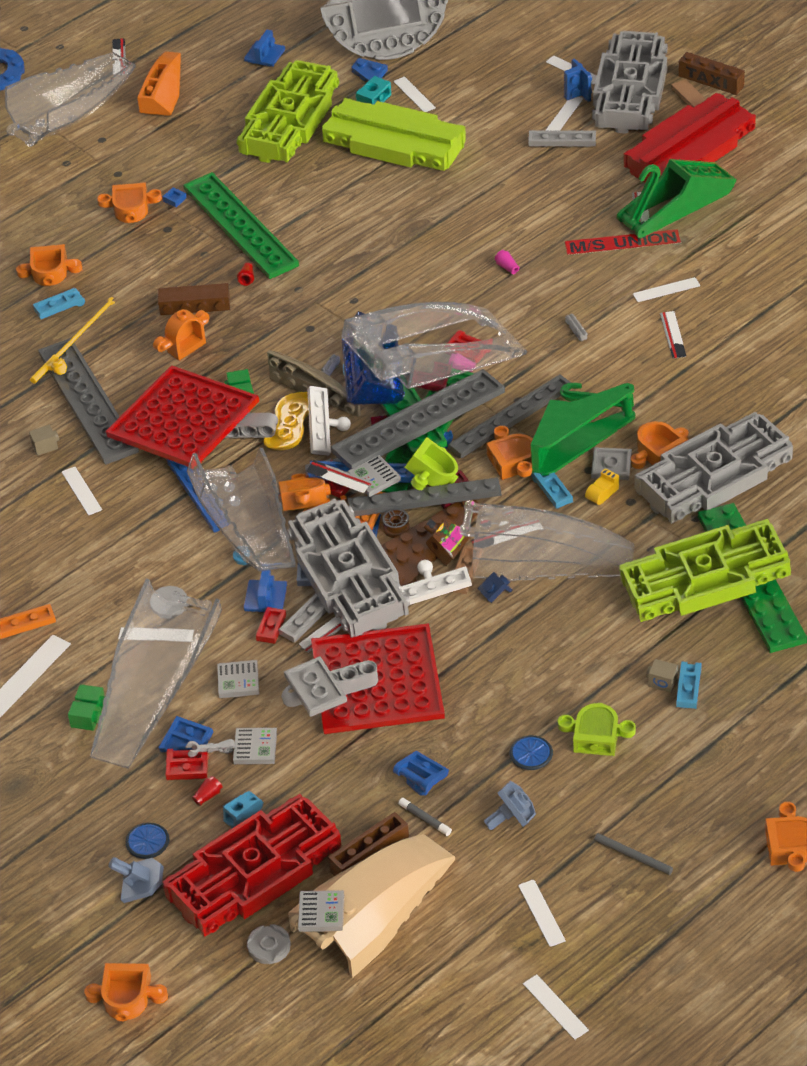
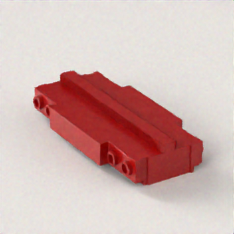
(692, 135)
(252, 864)

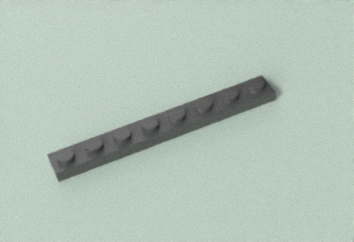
(508, 417)
(427, 497)

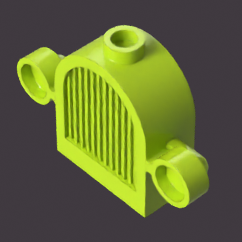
(432, 466)
(596, 729)

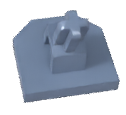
(515, 804)
(139, 877)

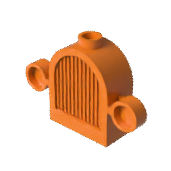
(130, 201)
(48, 265)
(183, 333)
(655, 439)
(510, 453)
(303, 492)
(787, 838)
(126, 990)

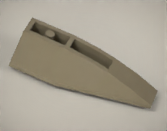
(301, 375)

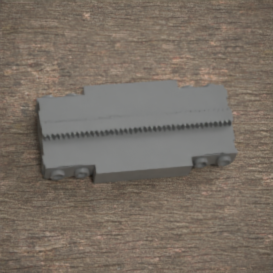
(630, 81)
(714, 467)
(347, 567)

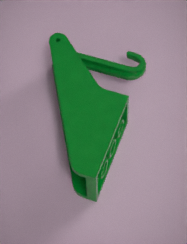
(693, 183)
(564, 426)

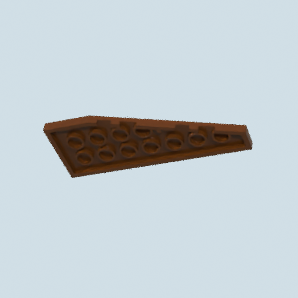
(411, 548)

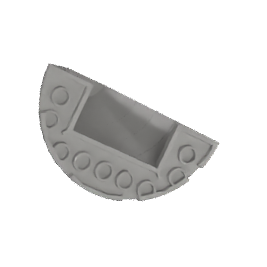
(383, 26)

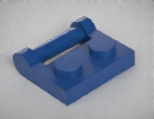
(424, 767)

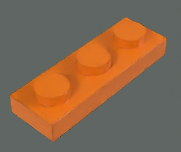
(26, 621)

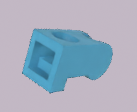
(241, 808)

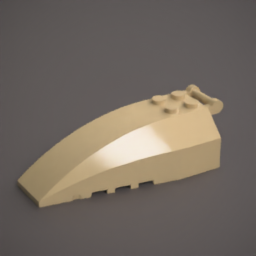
(380, 897)

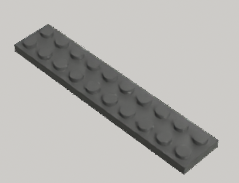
(88, 402)
(418, 419)

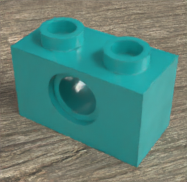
(374, 90)

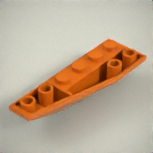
(161, 85)

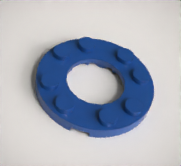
(14, 70)

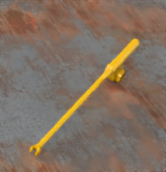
(59, 365)

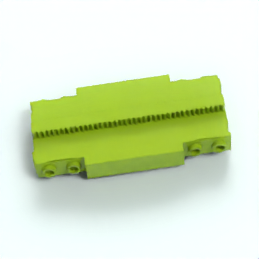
(288, 111)
(394, 134)
(705, 570)

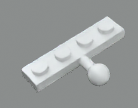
(320, 421)
(435, 585)

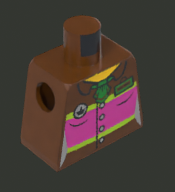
(445, 540)

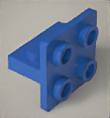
(265, 51)
(577, 82)
(265, 593)

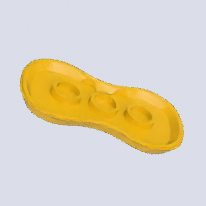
(291, 414)

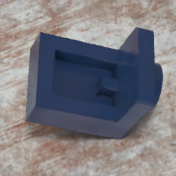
(494, 586)

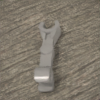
(225, 747)

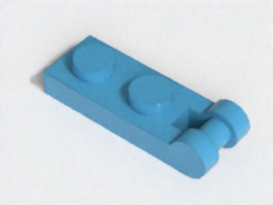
(58, 303)
(553, 489)
(688, 685)

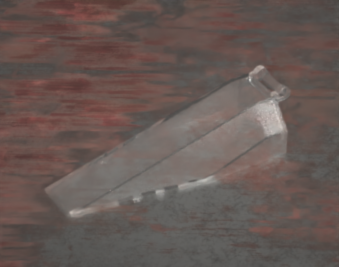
(149, 668)

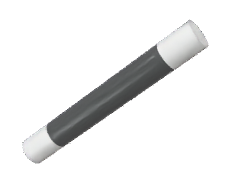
(425, 816)

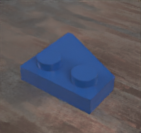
(368, 69)
(184, 731)

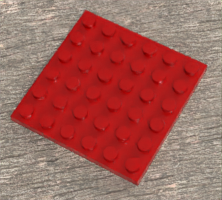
(182, 416)
(406, 678)

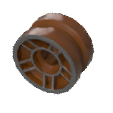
(395, 522)

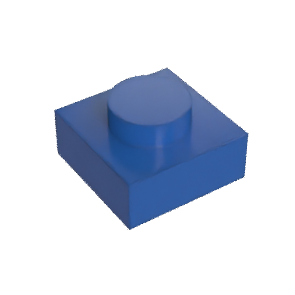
(174, 197)

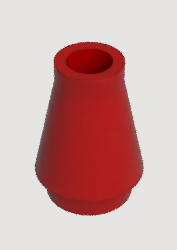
(246, 274)
(208, 790)

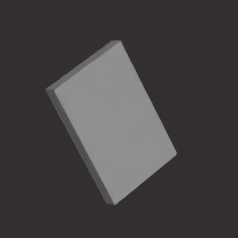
(315, 686)

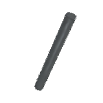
(633, 854)

